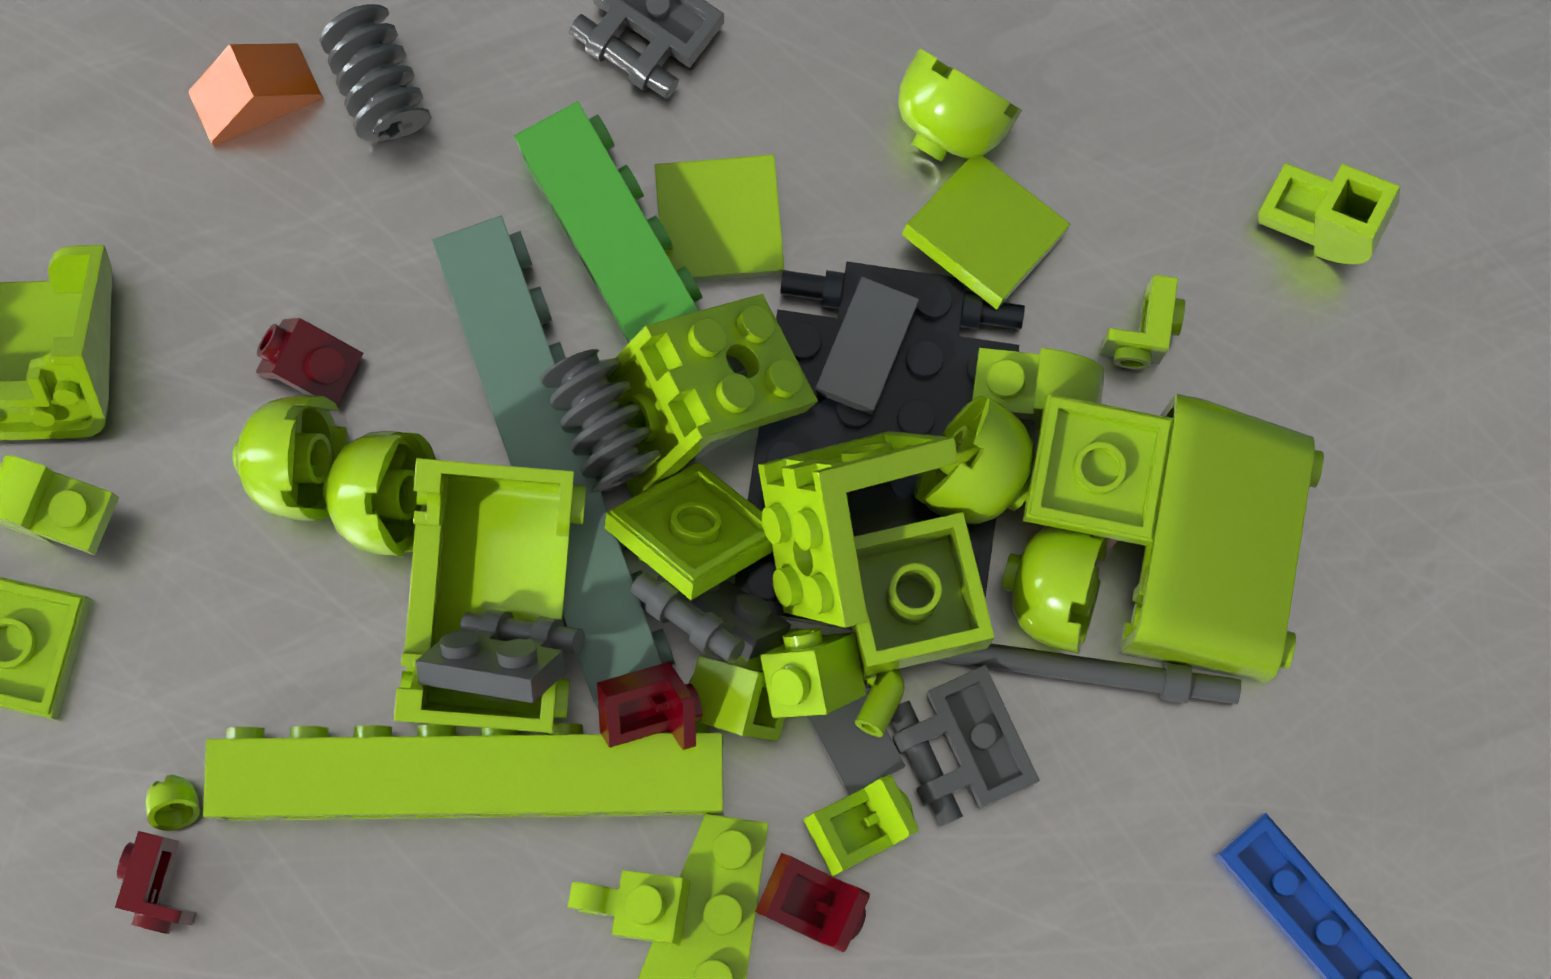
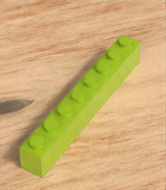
(458, 775)

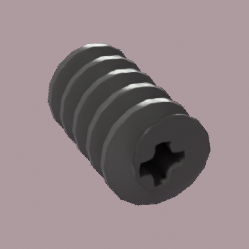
(370, 75)
(598, 419)

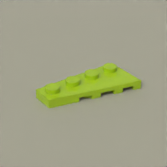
(720, 904)

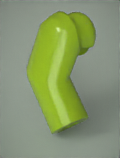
(881, 703)

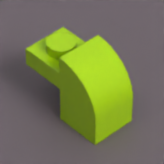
(1335, 216)
(1024, 379)
(53, 505)

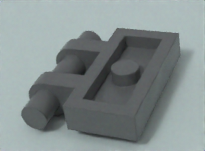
(671, 26)
(718, 620)
(500, 656)
(980, 736)

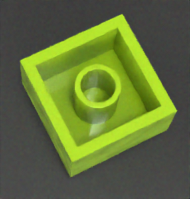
(920, 595)

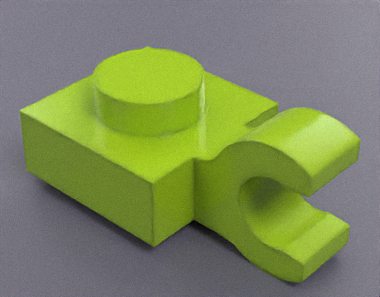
(643, 907)

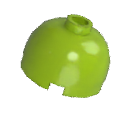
(952, 110)
(288, 454)
(991, 465)
(373, 491)
(1056, 586)

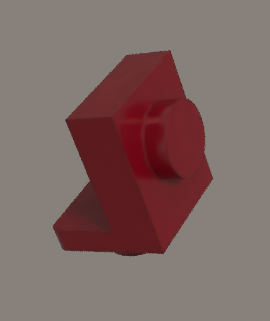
(307, 359)
(648, 704)
(144, 874)
(813, 903)

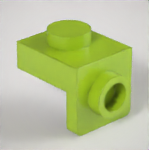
(1160, 318)
(862, 824)

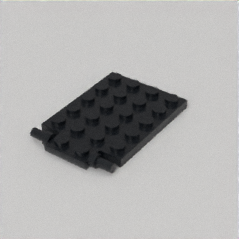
(921, 396)

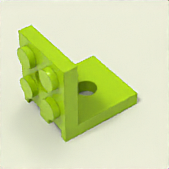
(691, 392)
(811, 520)

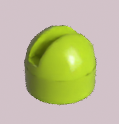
(161, 806)

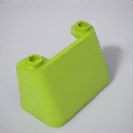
(57, 348)
(1224, 544)
(480, 545)

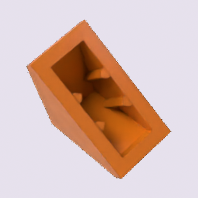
(252, 88)

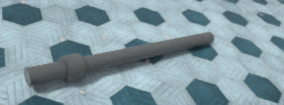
(1173, 681)

